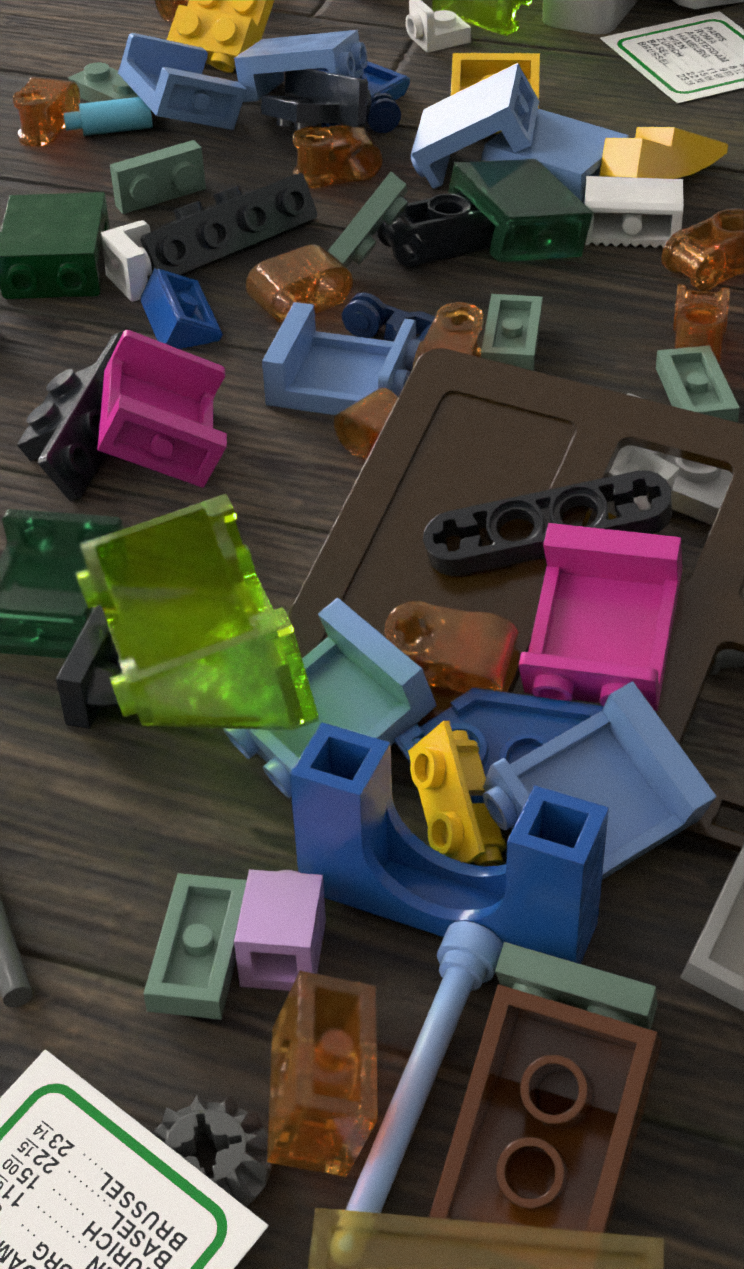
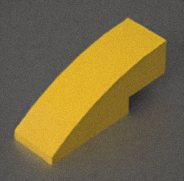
(659, 154)

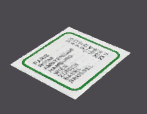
(687, 55)
(101, 1189)

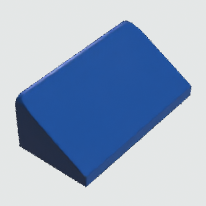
(179, 311)

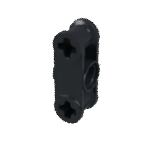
(437, 230)

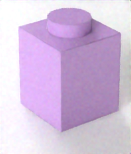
(279, 928)

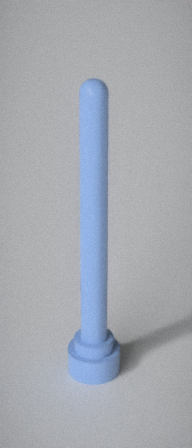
(466, 961)

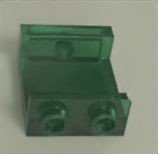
(528, 206)
(38, 581)

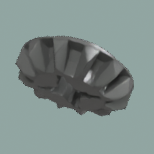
(240, 1136)

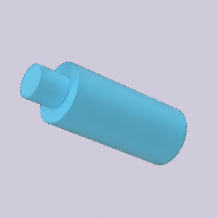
(110, 116)

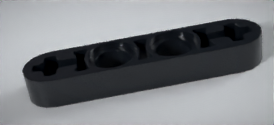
(539, 510)

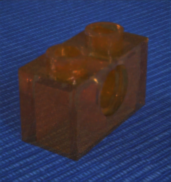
(323, 1075)

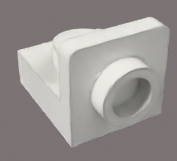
(435, 29)
(126, 259)

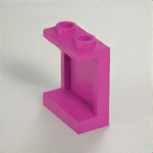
(161, 409)
(603, 614)

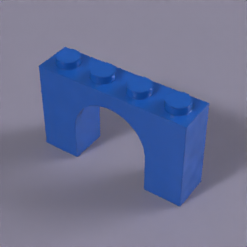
(373, 861)

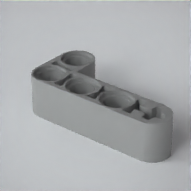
(586, 15)

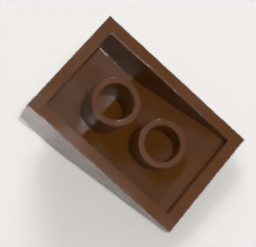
(547, 1117)

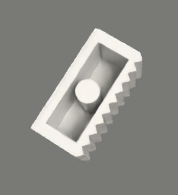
(633, 210)

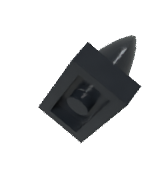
(85, 674)

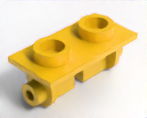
(446, 774)

